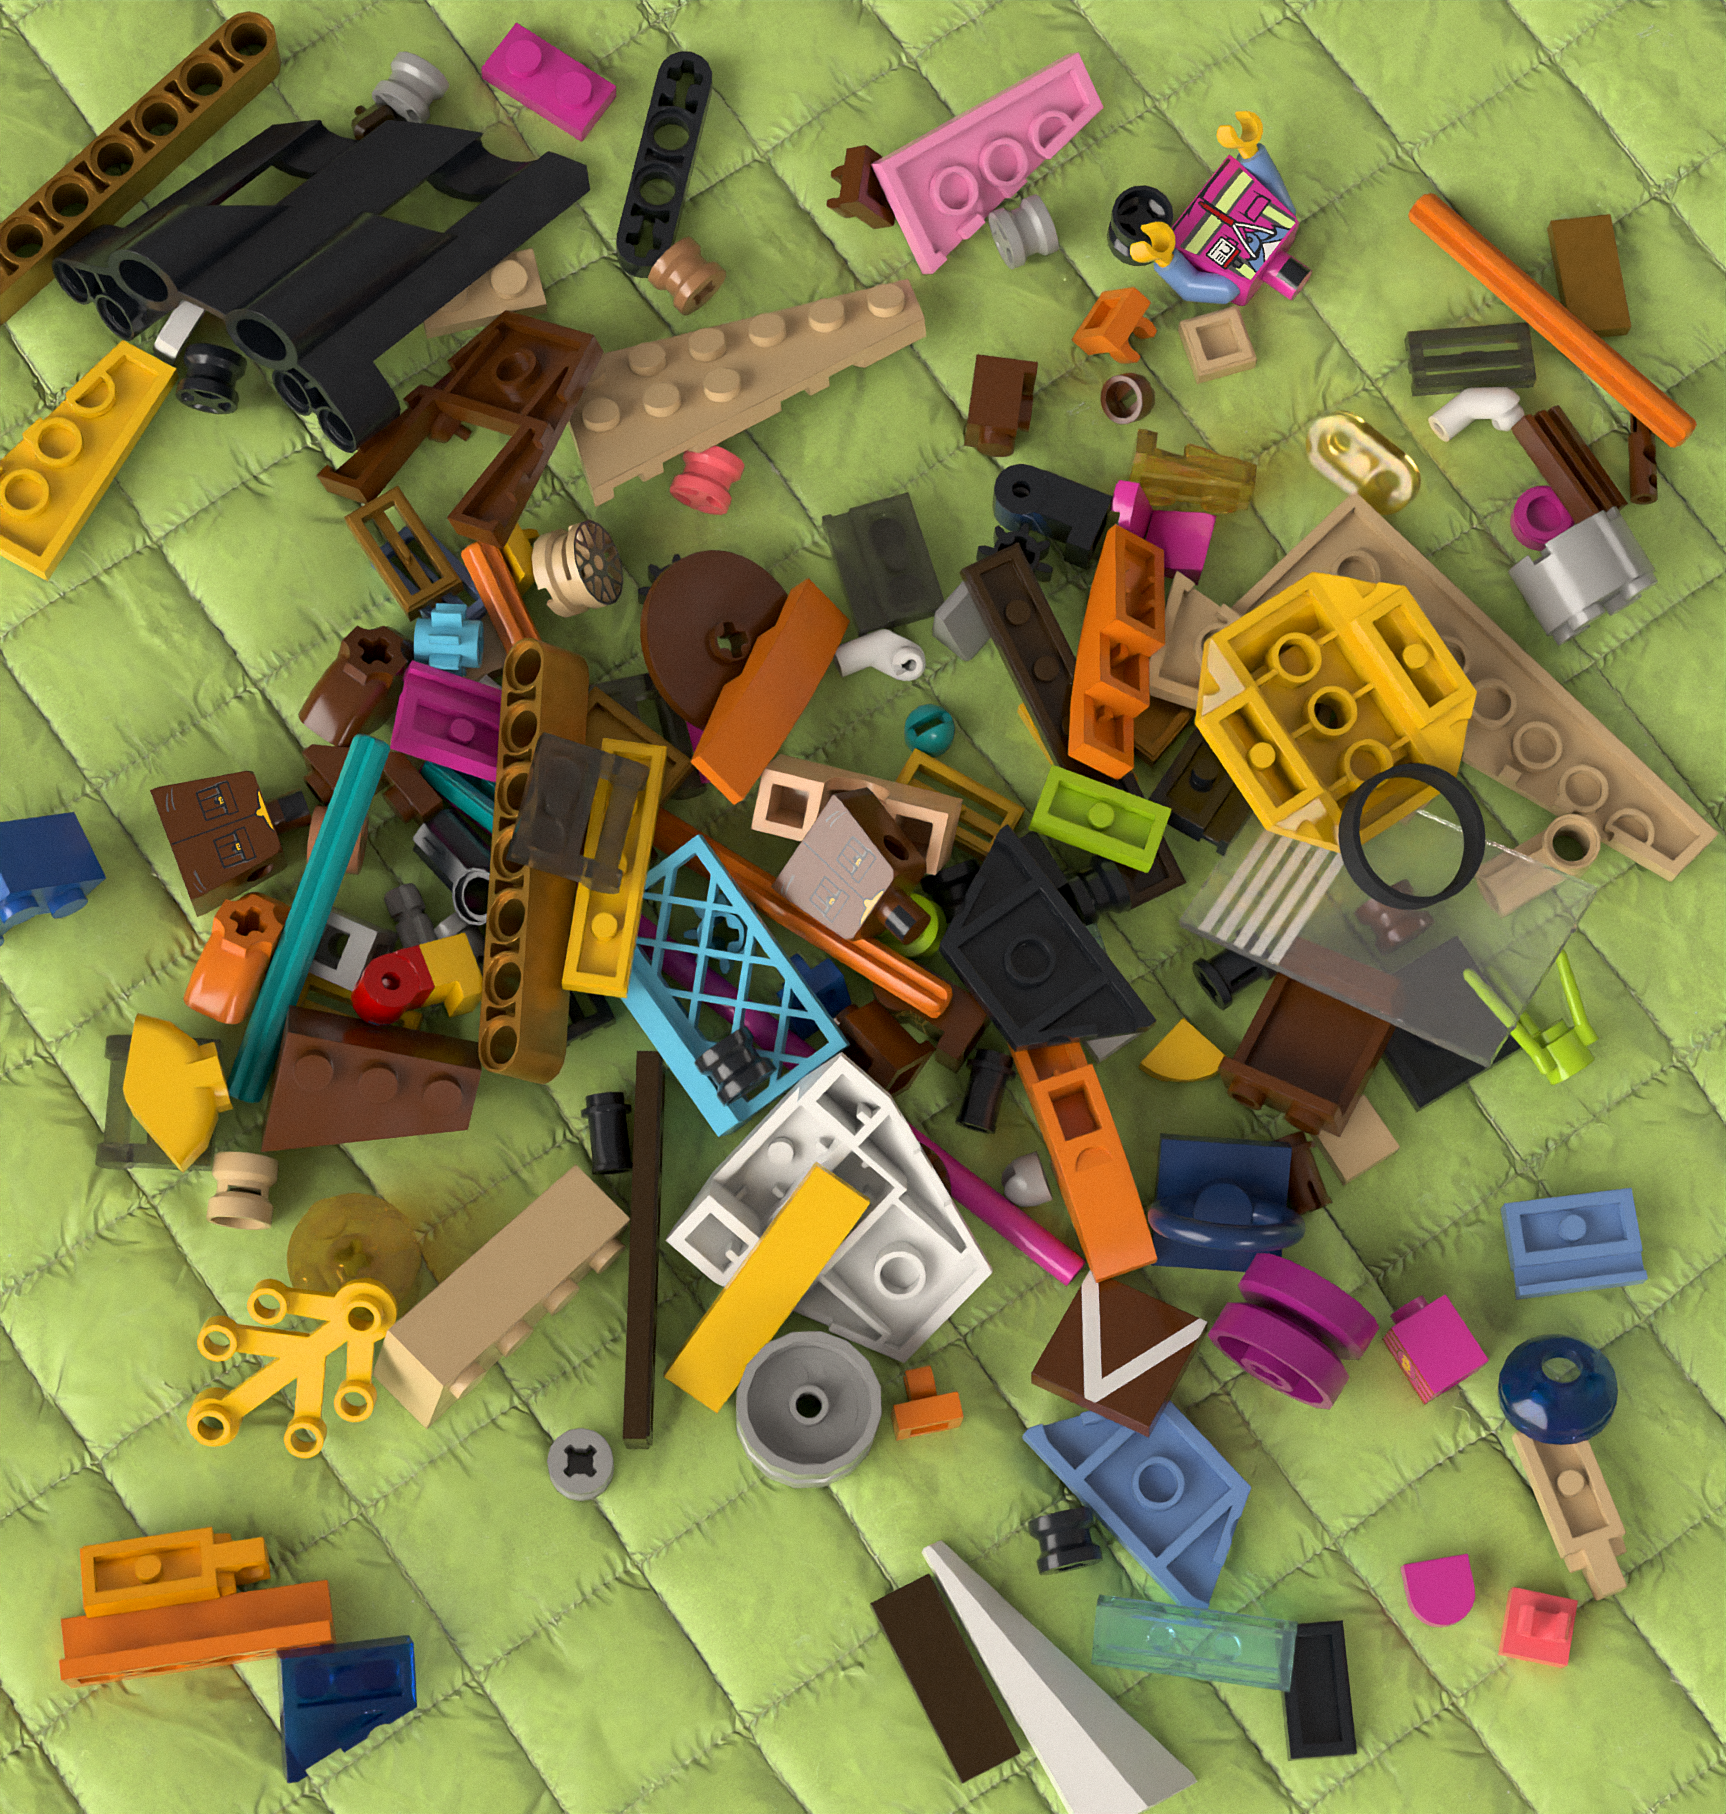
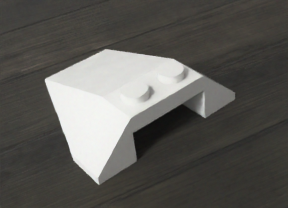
(906, 1254)

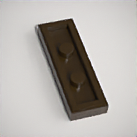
(945, 1679)

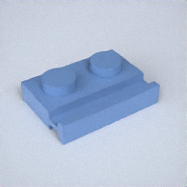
(1573, 1243)

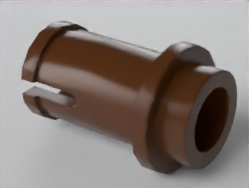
(1305, 1184)

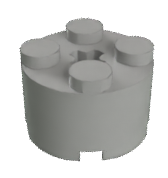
(1582, 573)

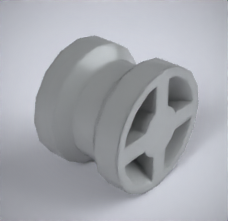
(411, 88)
(1023, 231)
(580, 1482)

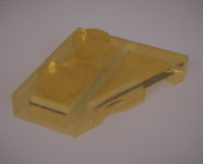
(1197, 477)

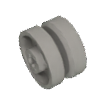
(799, 1448)

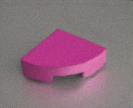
(1133, 507)

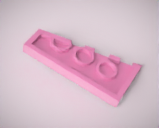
(969, 165)

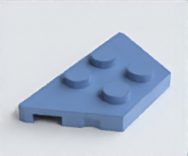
(1158, 1495)

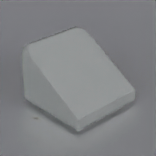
(960, 625)

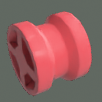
(707, 480)

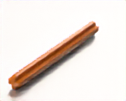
(1552, 320)
(865, 956)

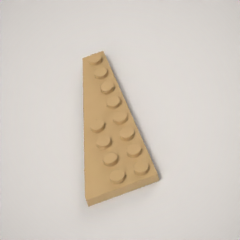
(1522, 721)

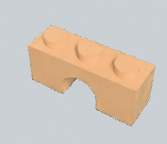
(797, 791)

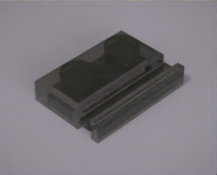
(883, 564)

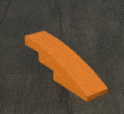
(1112, 663)
(771, 693)

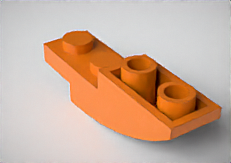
(1087, 1159)

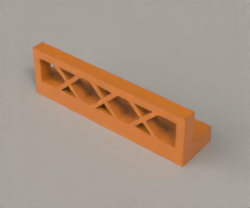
(196, 1634)

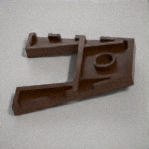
(510, 379)

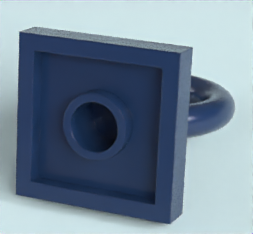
(1221, 1202)

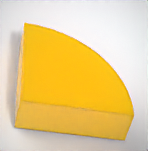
(1183, 1056)

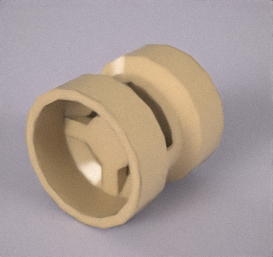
(242, 1190)

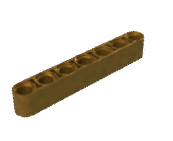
(130, 143)
(528, 908)

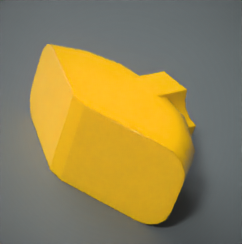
(174, 1088)

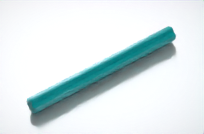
(307, 916)

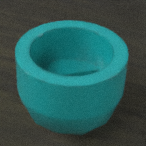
(935, 740)

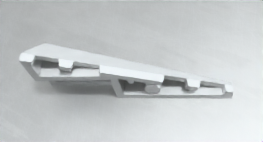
(1081, 1736)

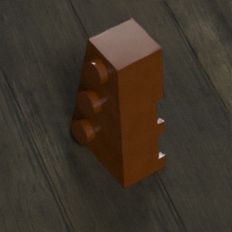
(365, 1082)

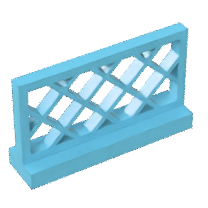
(677, 1032)

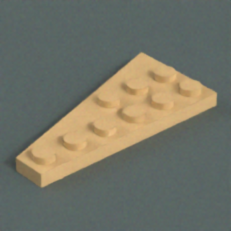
(726, 378)

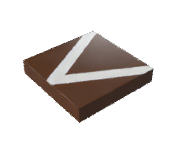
(1119, 1353)

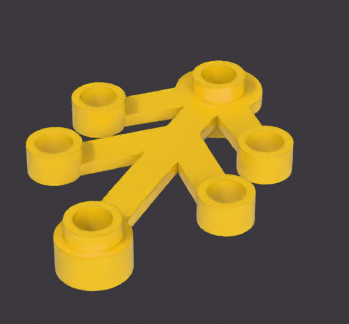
(297, 1356)

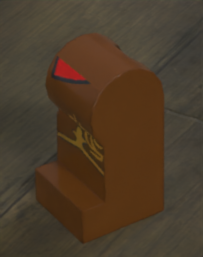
(955, 1029)

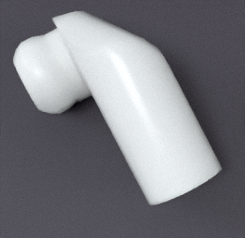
(1475, 403)

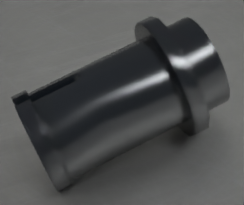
(985, 1090)
(608, 1132)

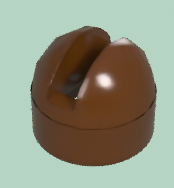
(1121, 388)

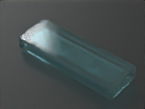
(1194, 1642)

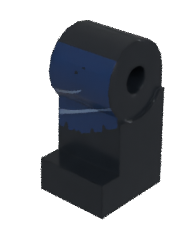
(1053, 509)

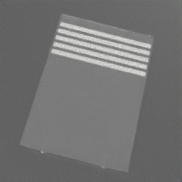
(1437, 971)

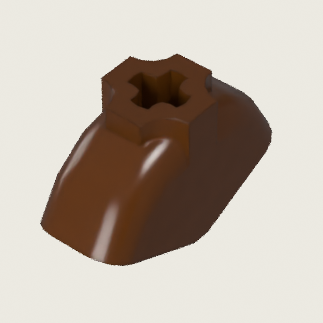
(359, 685)

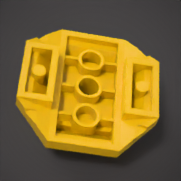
(1367, 659)

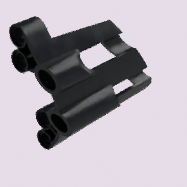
(321, 273)

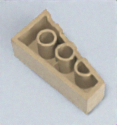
(499, 1295)

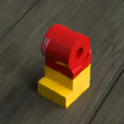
(419, 978)

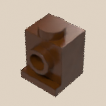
(999, 403)
(882, 1046)

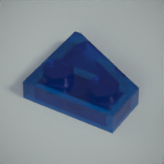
(339, 1695)

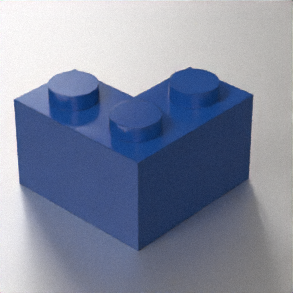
(44, 868)

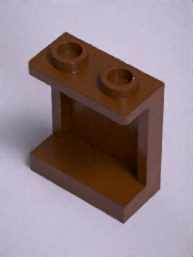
(1306, 1057)

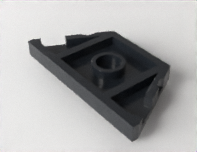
(1035, 959)

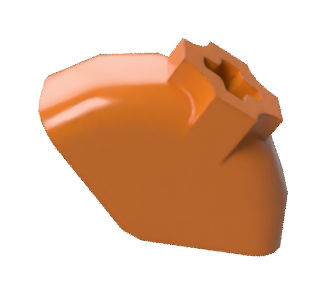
(236, 957)

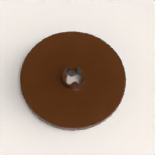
(685, 613)

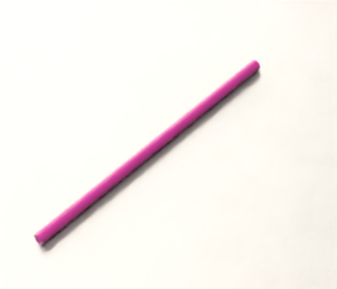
(965, 1185)

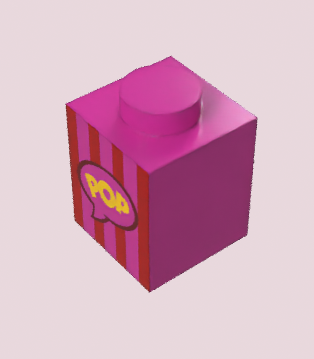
(1433, 1346)

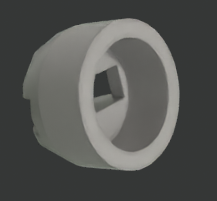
(1026, 1181)

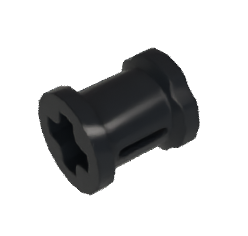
(1228, 975)

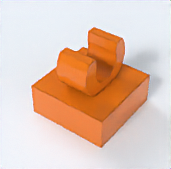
(1112, 322)
(925, 1409)

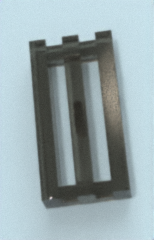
(1470, 336)

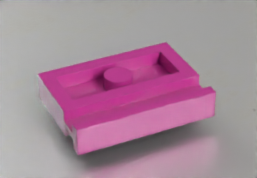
(448, 721)

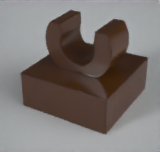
(860, 189)

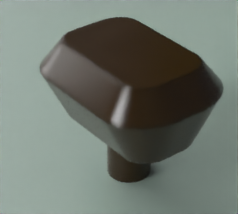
(370, 119)

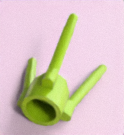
(1556, 1048)

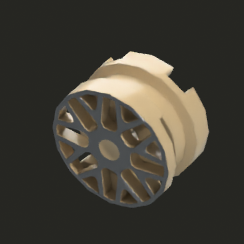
(576, 568)

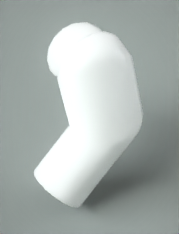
(884, 652)

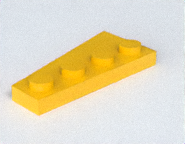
(74, 454)

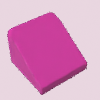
(1183, 539)

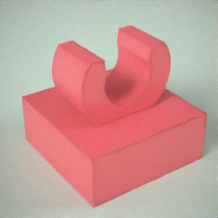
(1538, 1627)

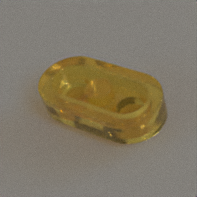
(1363, 464)

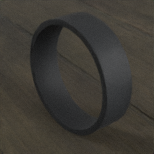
(1466, 810)

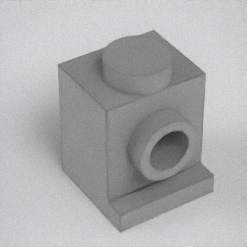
(364, 944)

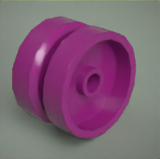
(1293, 1330)

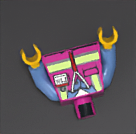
(1232, 230)

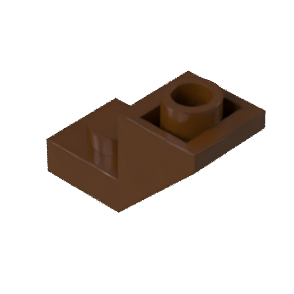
(407, 790)

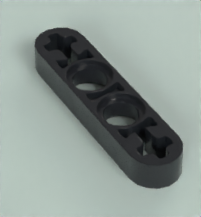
(659, 163)

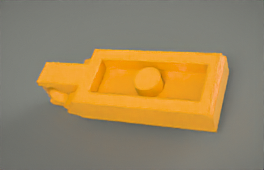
(168, 1570)

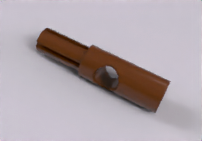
(1642, 463)

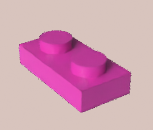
(548, 82)

